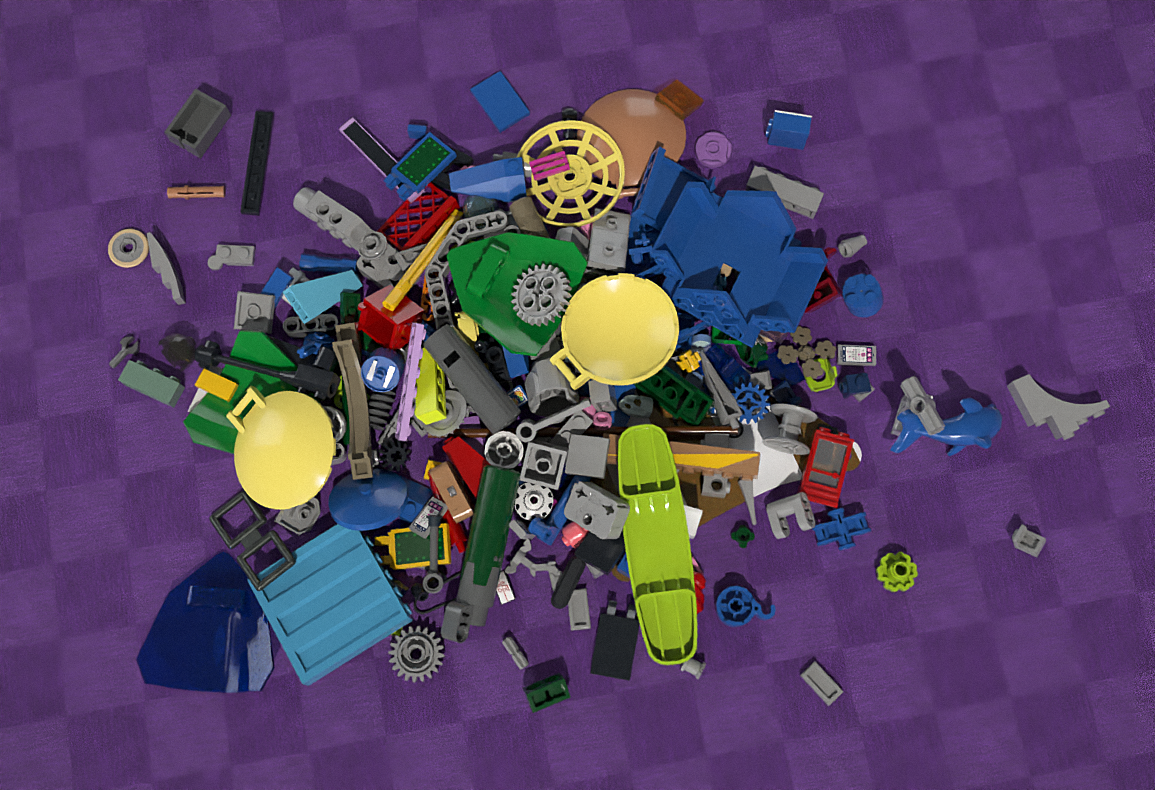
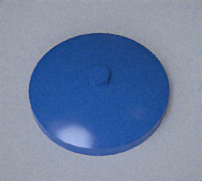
(368, 501)

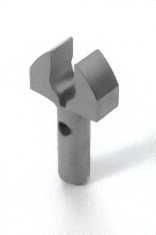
(125, 351)

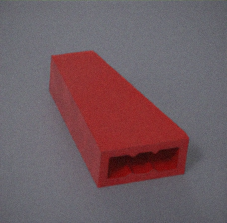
(466, 462)

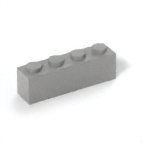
(792, 193)

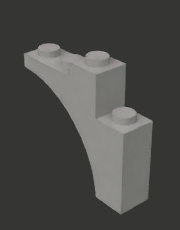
(1040, 407)

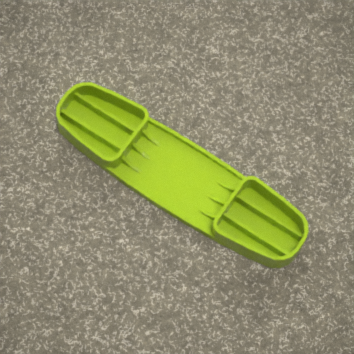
(657, 545)

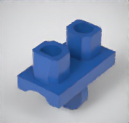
(636, 253)

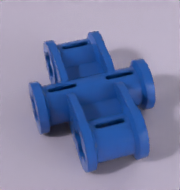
(841, 529)

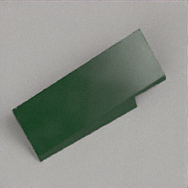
(677, 396)

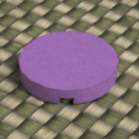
(713, 149)

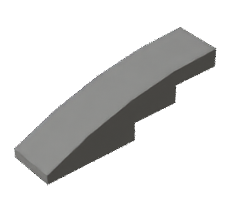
(163, 265)

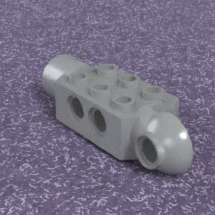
(341, 223)

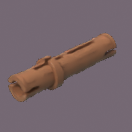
(196, 192)

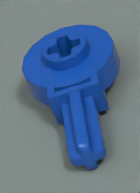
(313, 343)

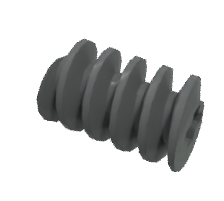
(378, 408)

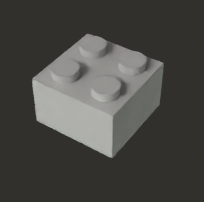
(544, 464)

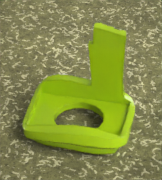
(829, 381)

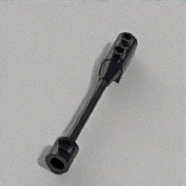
(305, 379)

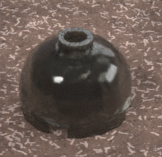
(178, 350)

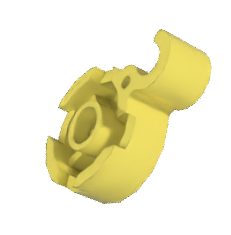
(467, 329)

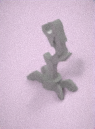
(550, 566)

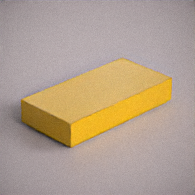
(216, 385)

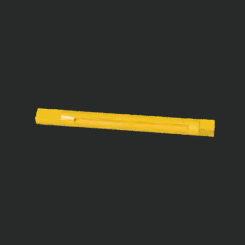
(421, 262)

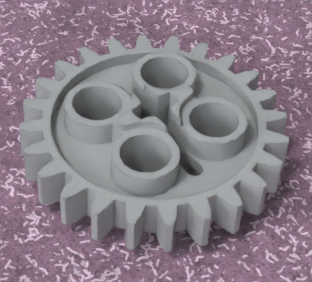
(541, 295)

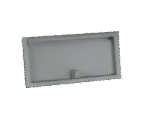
(609, 241)

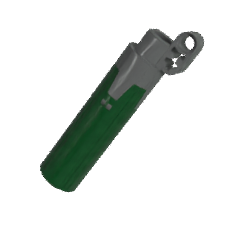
(483, 553)

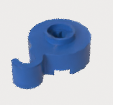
(747, 604)

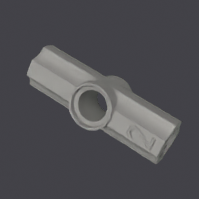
(927, 415)

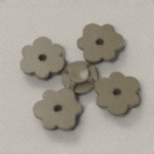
(806, 353)

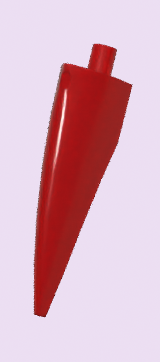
(457, 532)

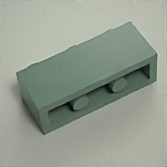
(151, 383)

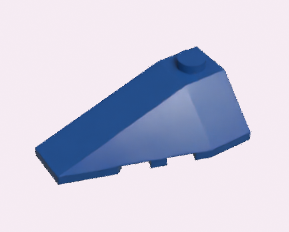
(493, 180)

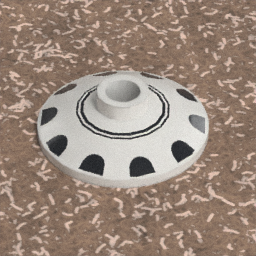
(526, 508)

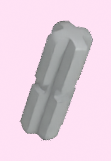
(517, 655)

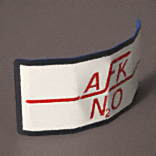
(504, 589)

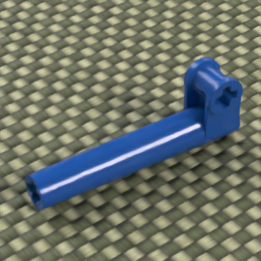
(549, 529)

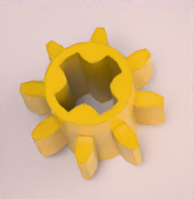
(689, 360)

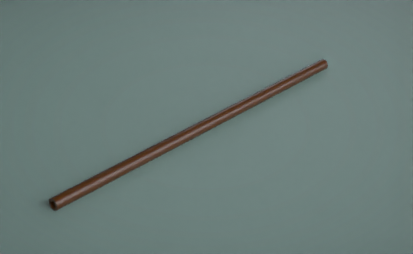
(591, 431)

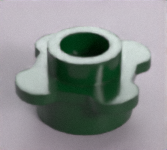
(743, 531)

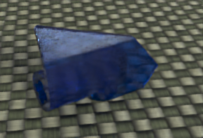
(726, 367)

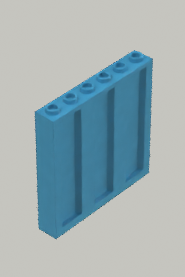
(331, 602)

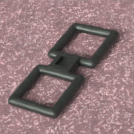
(252, 540)

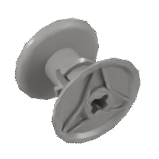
(787, 440)

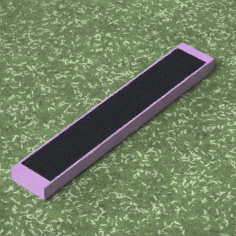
(372, 150)

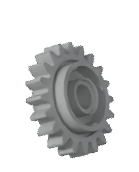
(425, 663)

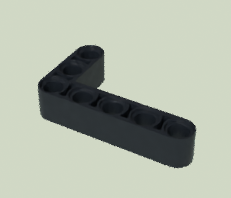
(325, 359)

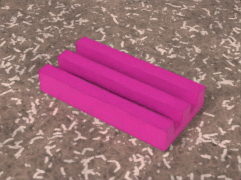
(549, 165)

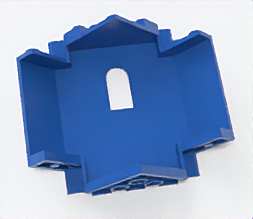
(751, 236)

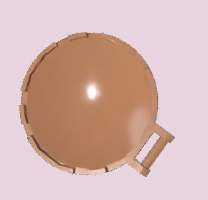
(638, 128)

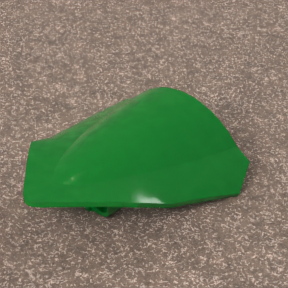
(490, 269)
(208, 420)

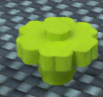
(896, 572)

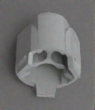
(548, 388)

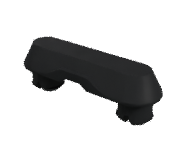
(567, 582)

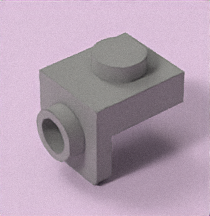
(1028, 541)

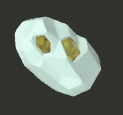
(636, 406)

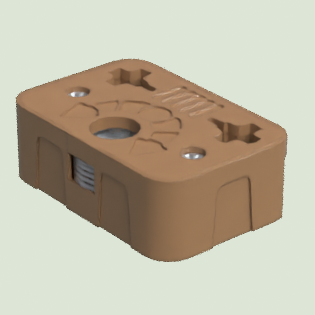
(452, 491)

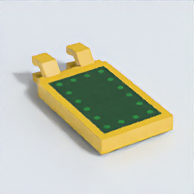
(413, 551)

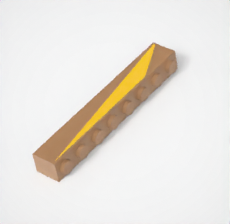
(704, 459)

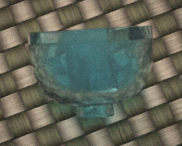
(479, 205)

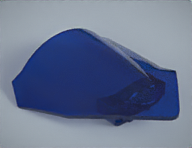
(209, 634)

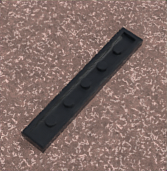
(257, 163)

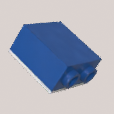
(788, 129)

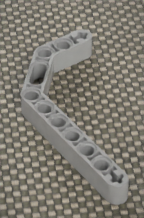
(444, 269)

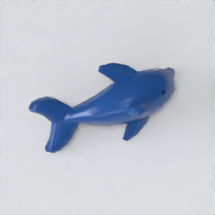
(972, 427)

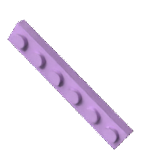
(409, 389)

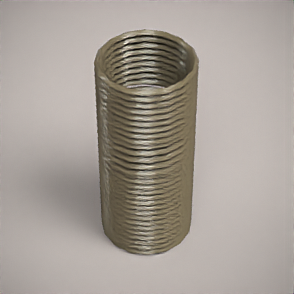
(523, 213)

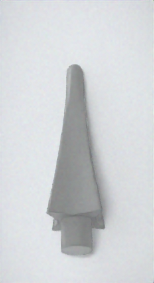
(747, 491)

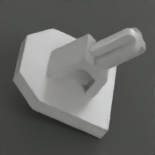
(301, 517)

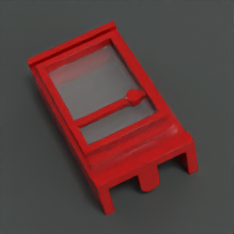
(826, 466)

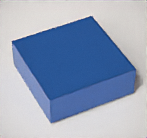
(417, 131)

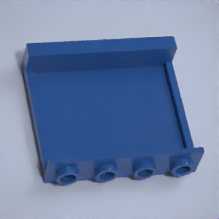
(662, 188)

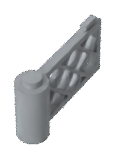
(528, 427)

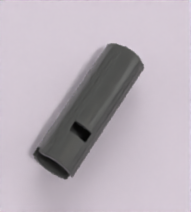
(472, 378)

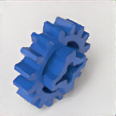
(750, 393)

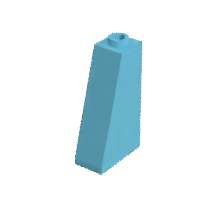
(318, 295)

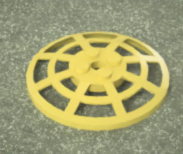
(579, 167)

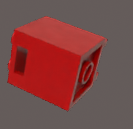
(385, 326)

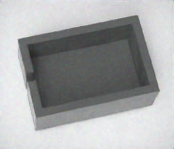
(197, 123)

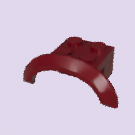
(826, 289)

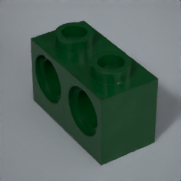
(546, 692)

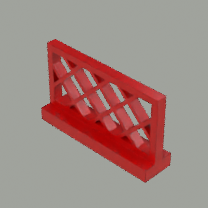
(431, 224)

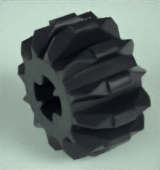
(397, 460)

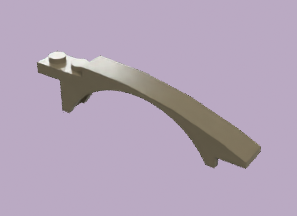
(350, 362)

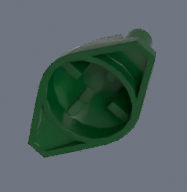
(753, 355)

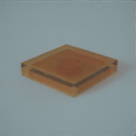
(679, 100)

